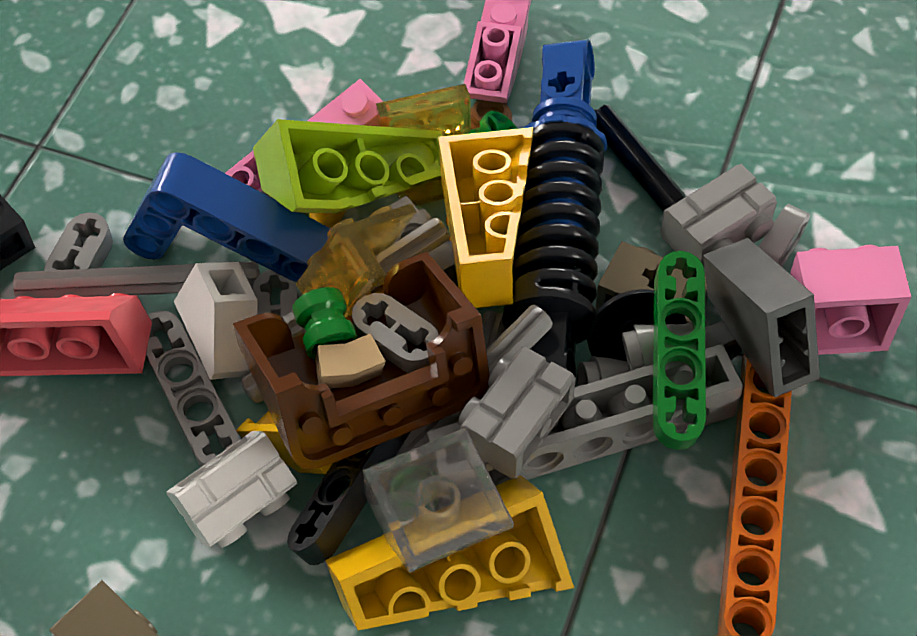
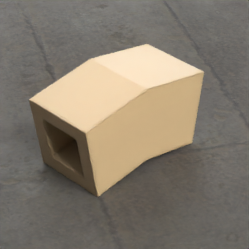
(349, 362)

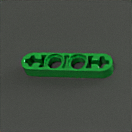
(685, 349)

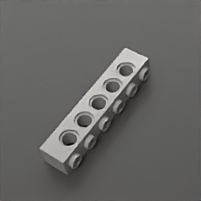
(619, 415)

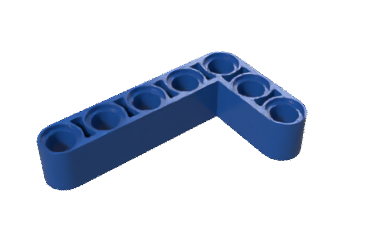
(224, 212)

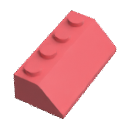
(73, 335)

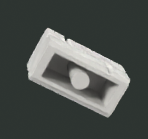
(233, 489)

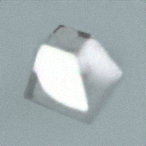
(435, 500)

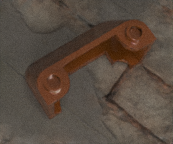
(335, 423)

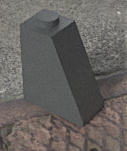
(766, 314)

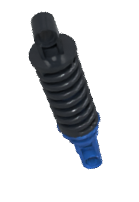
(561, 205)

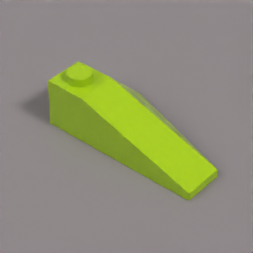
(342, 165)

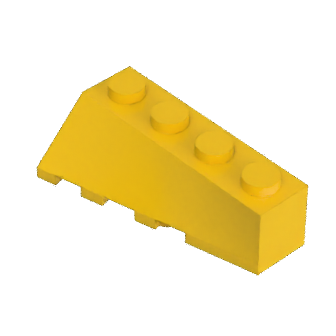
(483, 204)
(512, 564)

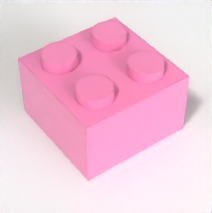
(856, 296)

